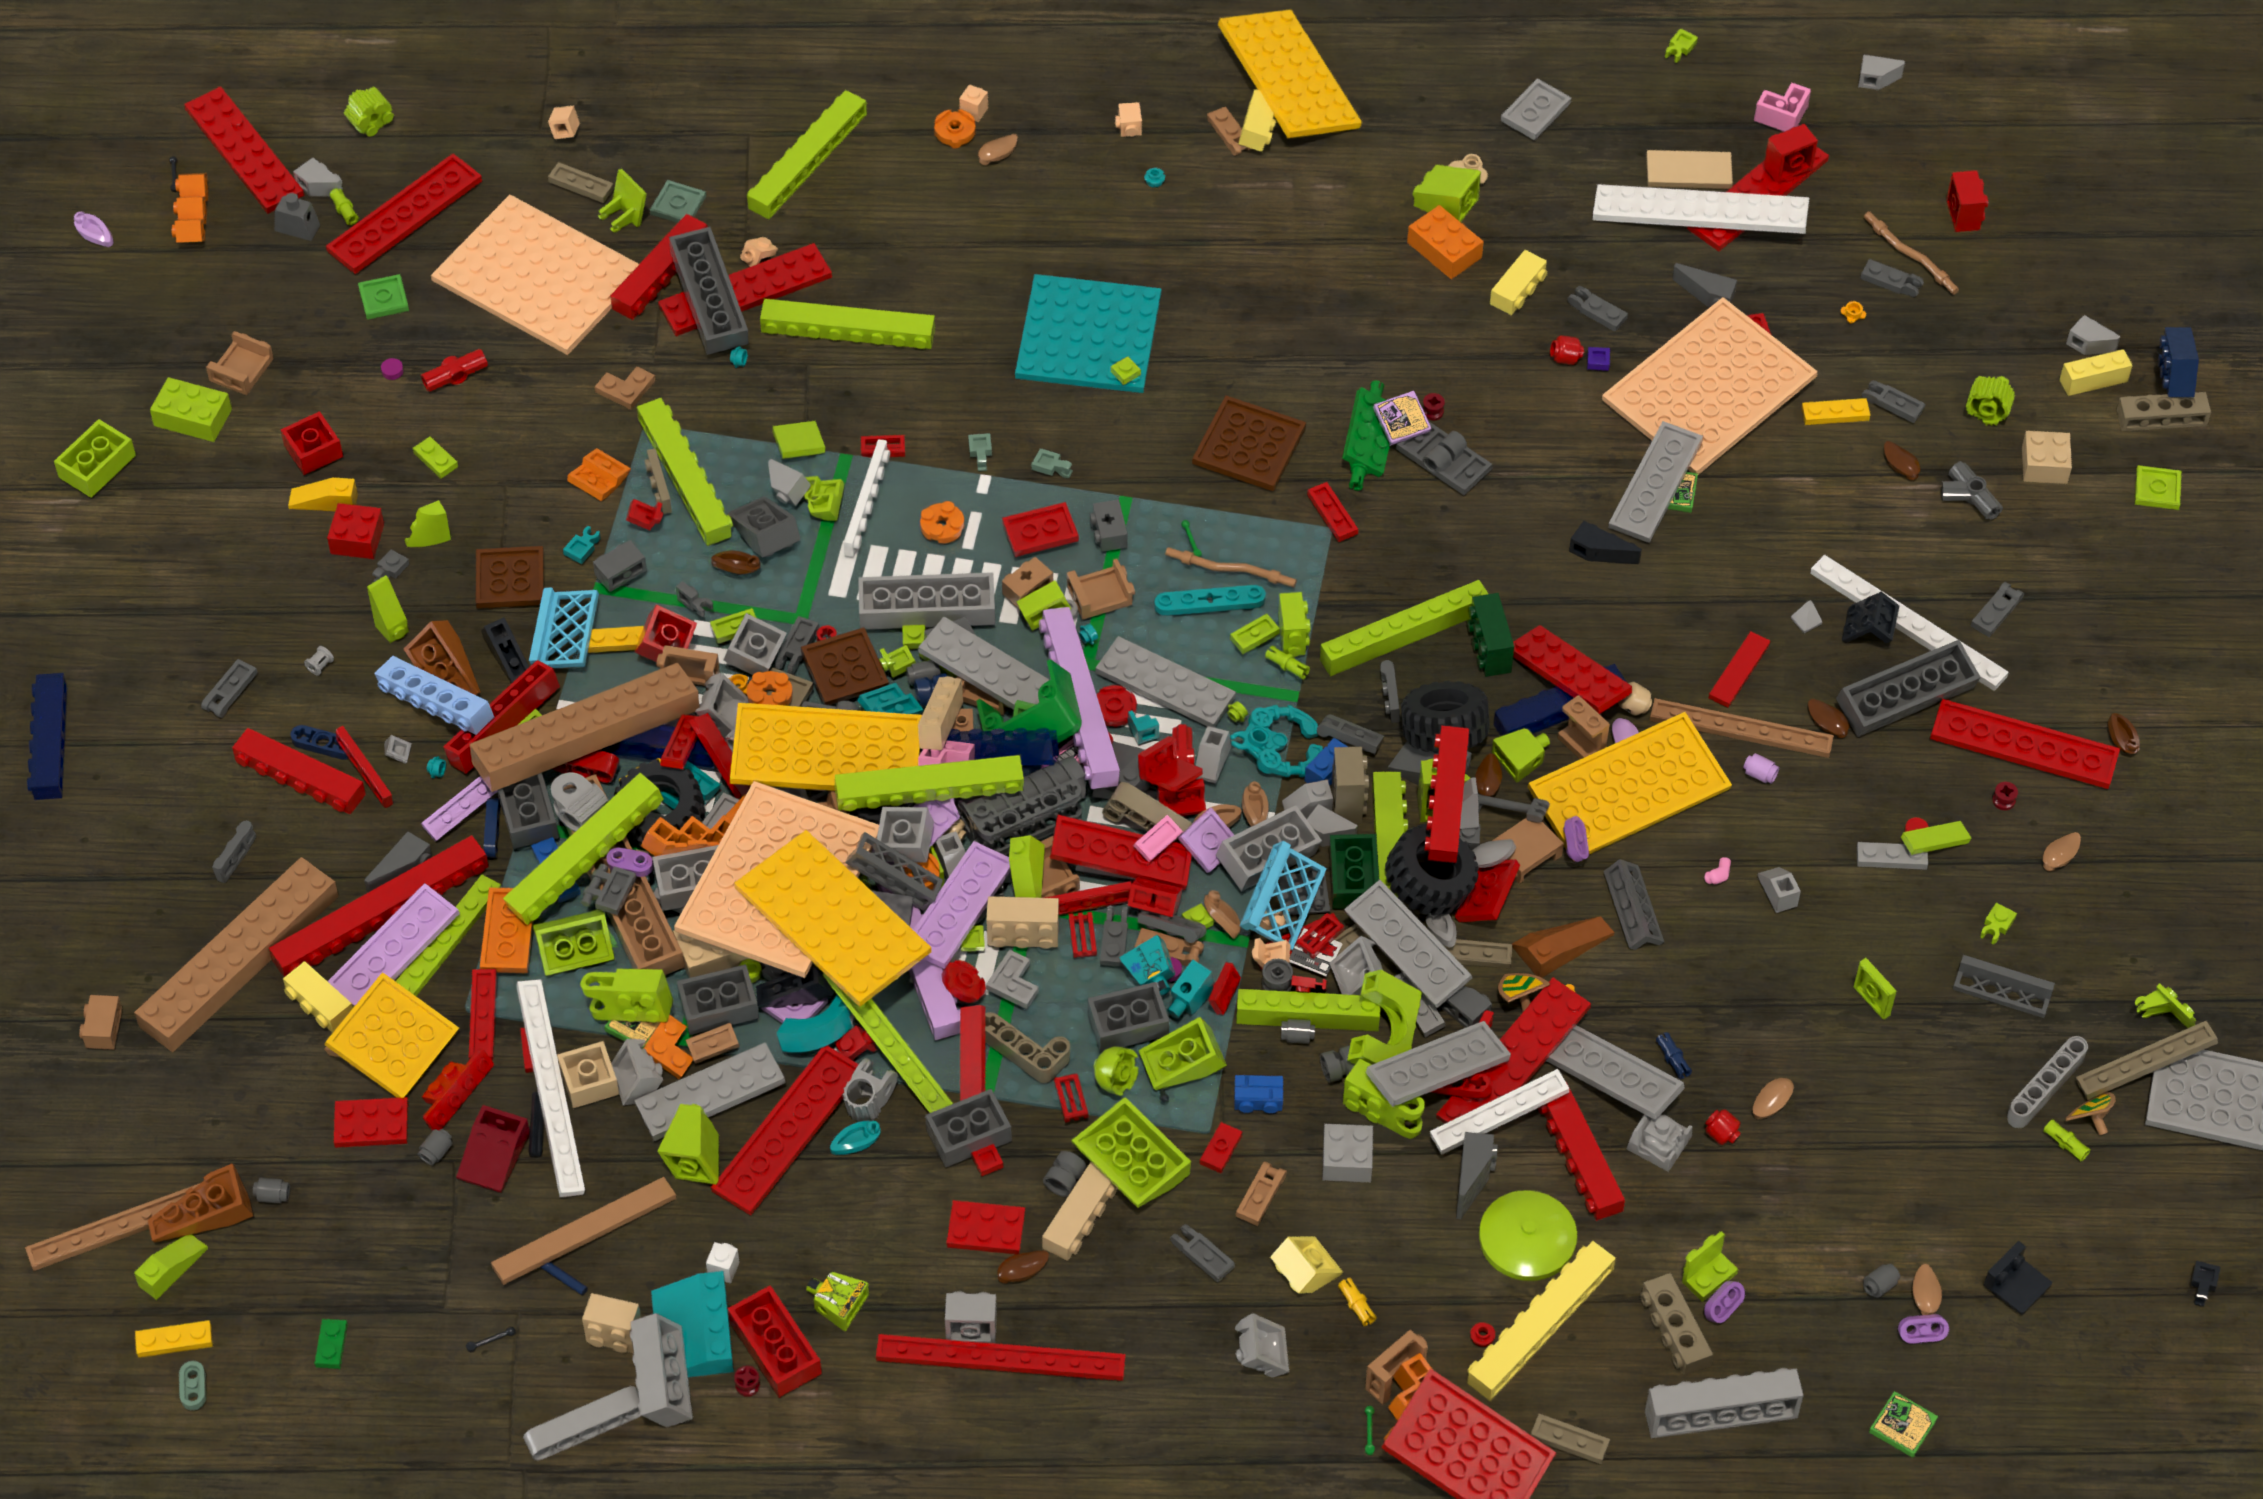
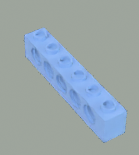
(434, 695)

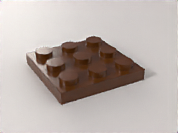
(509, 576)
(844, 666)

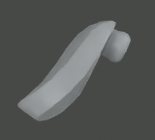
(1493, 852)
(1442, 928)

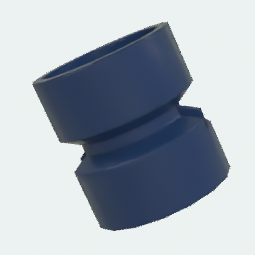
(925, 687)

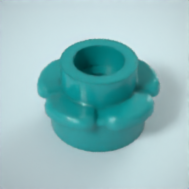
(1154, 177)
(738, 357)
(1088, 634)
(436, 767)

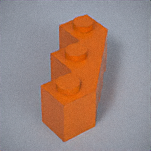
(191, 207)
(666, 839)
(1408, 1377)

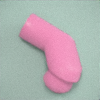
(1719, 874)

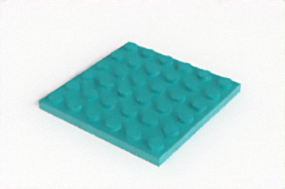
(1083, 329)

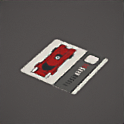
(1321, 962)

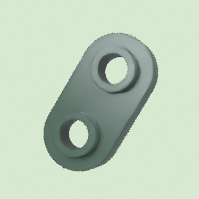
(192, 1387)

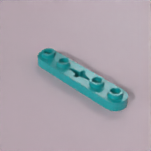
(1196, 600)

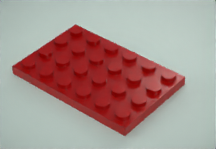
(1466, 1444)

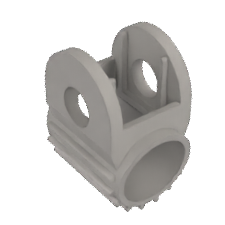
(576, 805)
(878, 1092)

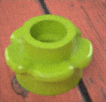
(1237, 712)

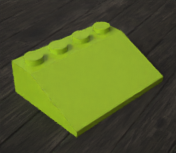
(1133, 1153)

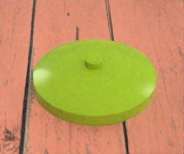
(1527, 1235)

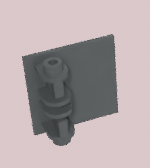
(1321, 901)

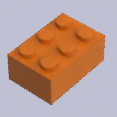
(1445, 242)

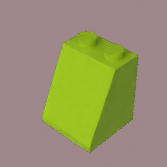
(1449, 187)
(691, 1146)

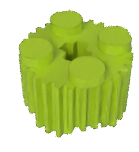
(368, 111)
(1990, 399)

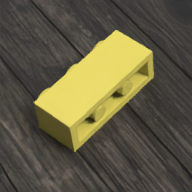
(1257, 123)
(1518, 282)
(2095, 372)
(317, 996)

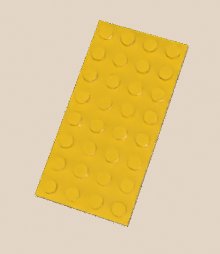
(1289, 73)
(814, 744)
(1633, 783)
(833, 918)

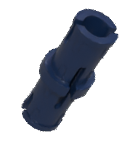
(1673, 1055)

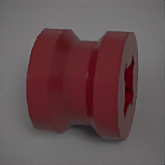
(1433, 406)
(2000, 799)
(743, 1377)

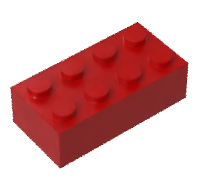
(774, 1341)

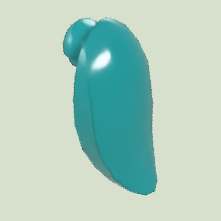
(855, 1137)

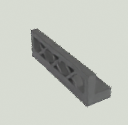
(894, 876)
(1631, 904)
(2005, 981)

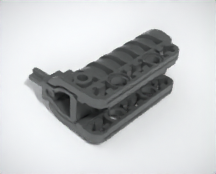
(1044, 796)

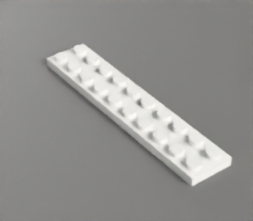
(1701, 208)

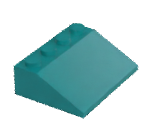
(702, 1311)

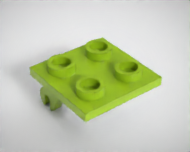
(629, 199)
(2165, 1001)

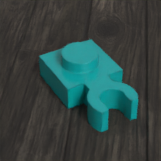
(581, 547)

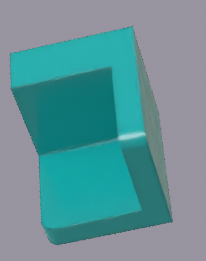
(1143, 728)

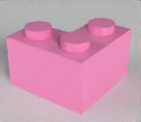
(1783, 111)
(951, 752)

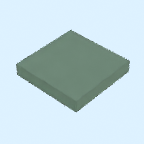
(677, 201)

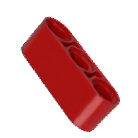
(597, 762)

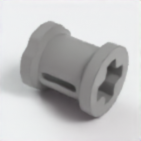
(318, 660)

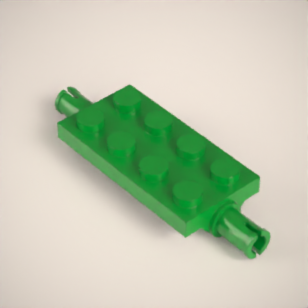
(1366, 441)

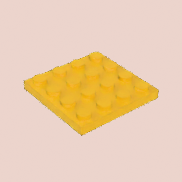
(391, 1036)

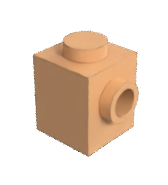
(974, 101)
(1129, 119)
(564, 122)

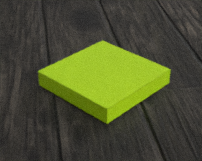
(798, 439)
(2158, 487)
(1874, 988)

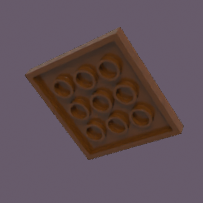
(1249, 443)

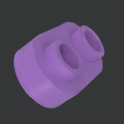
(1576, 839)
(629, 861)
(1721, 1305)
(1922, 1328)

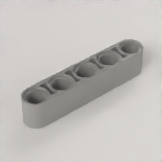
(2044, 1091)
(583, 1423)

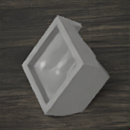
(721, 702)
(1352, 965)
(635, 1071)
(1659, 1140)
(1262, 1345)

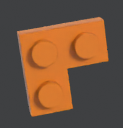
(663, 1048)

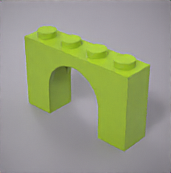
(1401, 1005)

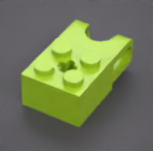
(629, 995)
(1366, 1098)

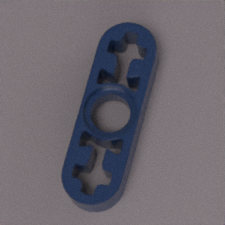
(315, 735)
(491, 831)

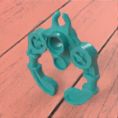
(1264, 743)

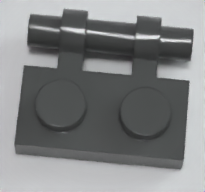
(614, 892)

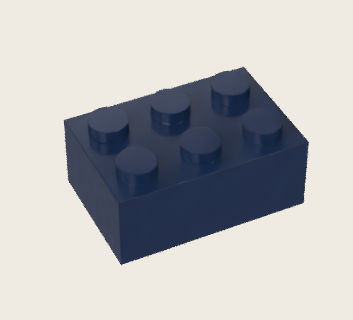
(2178, 361)

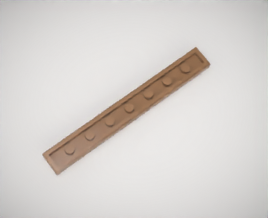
(1746, 728)
(583, 1230)
(98, 1233)

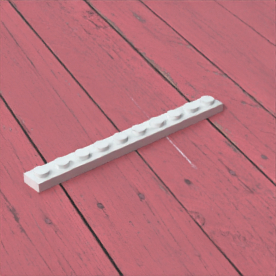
(1907, 620)
(550, 1088)

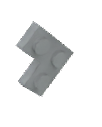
(1008, 982)

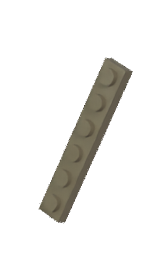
(2146, 1060)

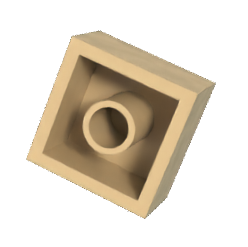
(2046, 457)
(588, 1074)
(608, 1322)

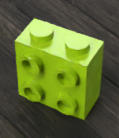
(1293, 623)

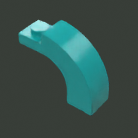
(815, 1032)

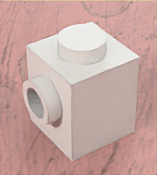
(723, 1258)

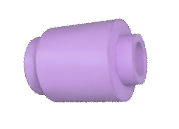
(1761, 768)

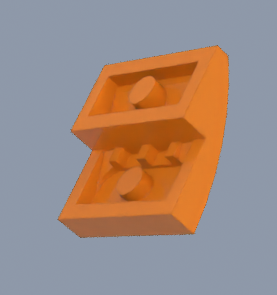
(599, 474)

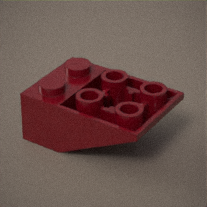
(493, 1148)

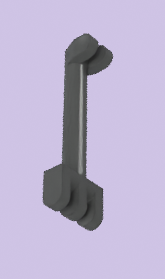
(1535, 811)

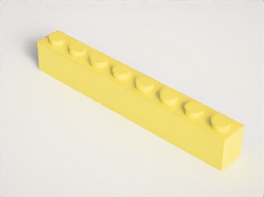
(1540, 1320)

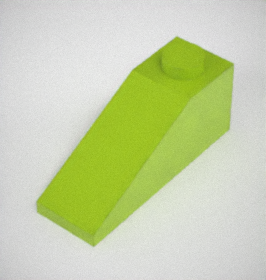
(387, 610)
(1026, 866)
(168, 1265)

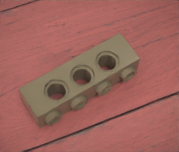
(2162, 412)
(1665, 1290)

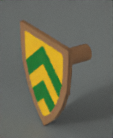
(1519, 986)
(2096, 1107)

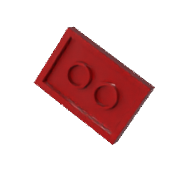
(1040, 529)
(1489, 892)
(371, 1122)
(986, 1227)

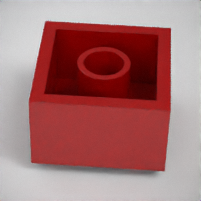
(1790, 153)
(1966, 201)
(311, 443)
(355, 531)
(662, 630)

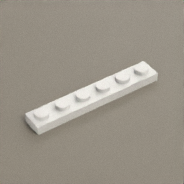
(865, 504)
(1500, 1110)

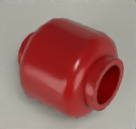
(1566, 350)
(1722, 1127)

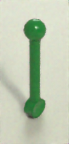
(1185, 524)
(1369, 1449)

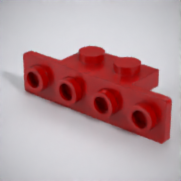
(454, 1087)

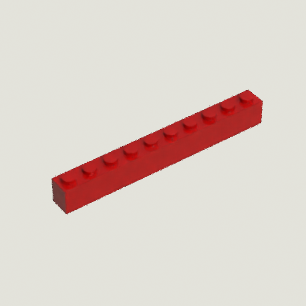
(376, 907)

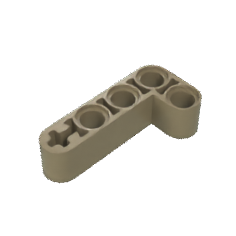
(1139, 808)
(999, 1030)

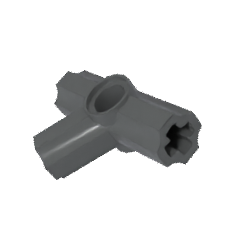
(1970, 488)

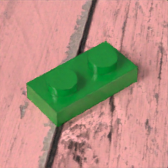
(331, 1343)

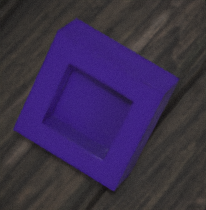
(1598, 358)

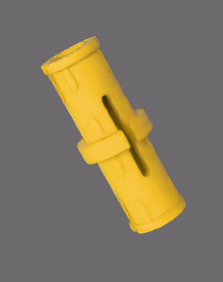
(1357, 1302)

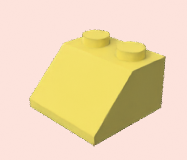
(1305, 1264)

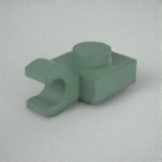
(980, 447)
(1048, 462)

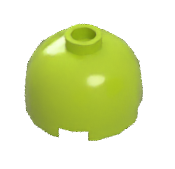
(1116, 1069)

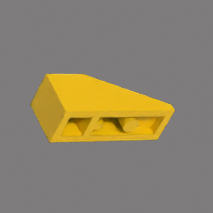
(324, 495)

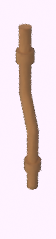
(1941, 277)
(1189, 558)

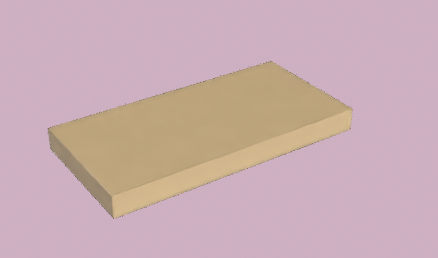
(1689, 169)

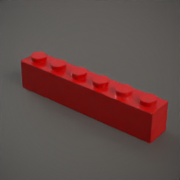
(651, 273)
(508, 709)
(298, 771)
(1448, 794)
(1583, 1156)

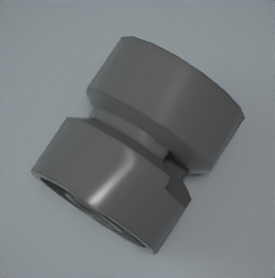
(1277, 975)
(1336, 1064)
(1063, 1174)

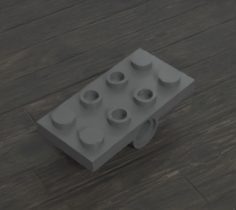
(1446, 458)

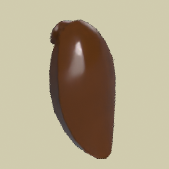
(1901, 460)
(736, 562)
(1828, 718)
(2123, 734)
(1489, 776)
(1022, 1266)

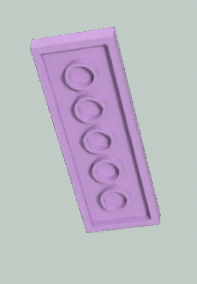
(961, 901)
(395, 943)

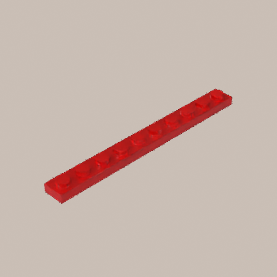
(1000, 1357)

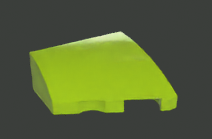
(824, 497)
(429, 526)

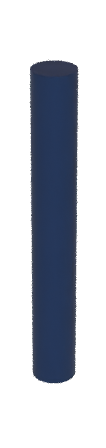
(565, 1278)

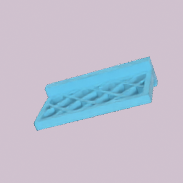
(544, 632)
(1264, 891)

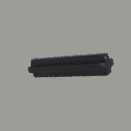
(536, 1127)

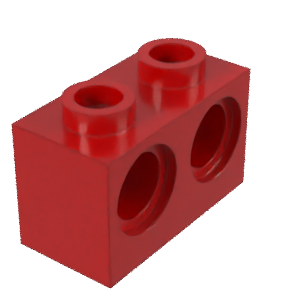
(1154, 897)

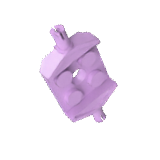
(943, 814)

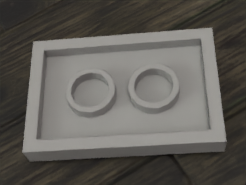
(1536, 109)

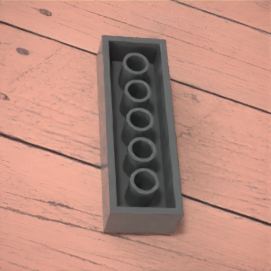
(708, 290)
(1908, 688)

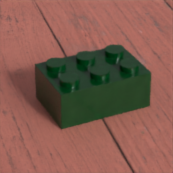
(1490, 635)
(1352, 867)

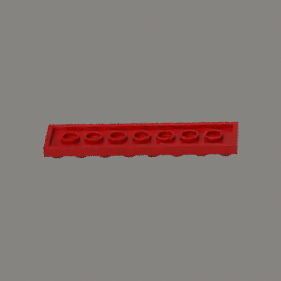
(243, 148)
(1756, 182)
(404, 213)
(754, 284)
(2025, 743)
(1530, 1043)
(786, 1130)

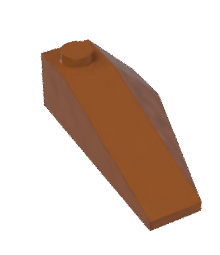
(441, 653)
(1556, 946)
(209, 1206)

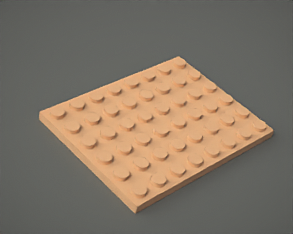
(536, 274)
(1712, 380)
(759, 829)

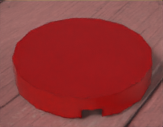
(1115, 704)
(963, 981)

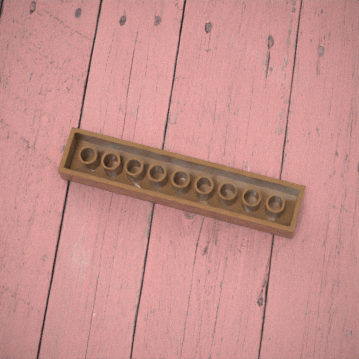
(584, 727)
(641, 921)
(235, 954)

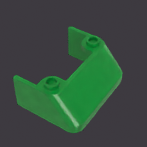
(1055, 710)

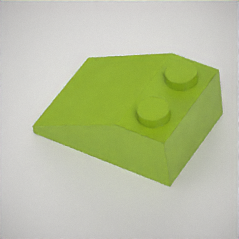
(1183, 1055)

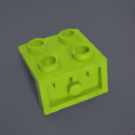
(1708, 1268)

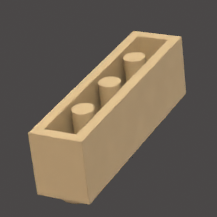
(940, 713)
(1078, 1213)

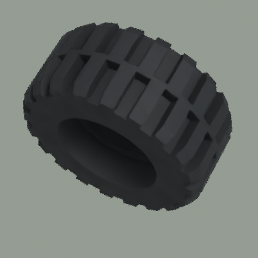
(1444, 705)
(668, 780)
(1421, 889)

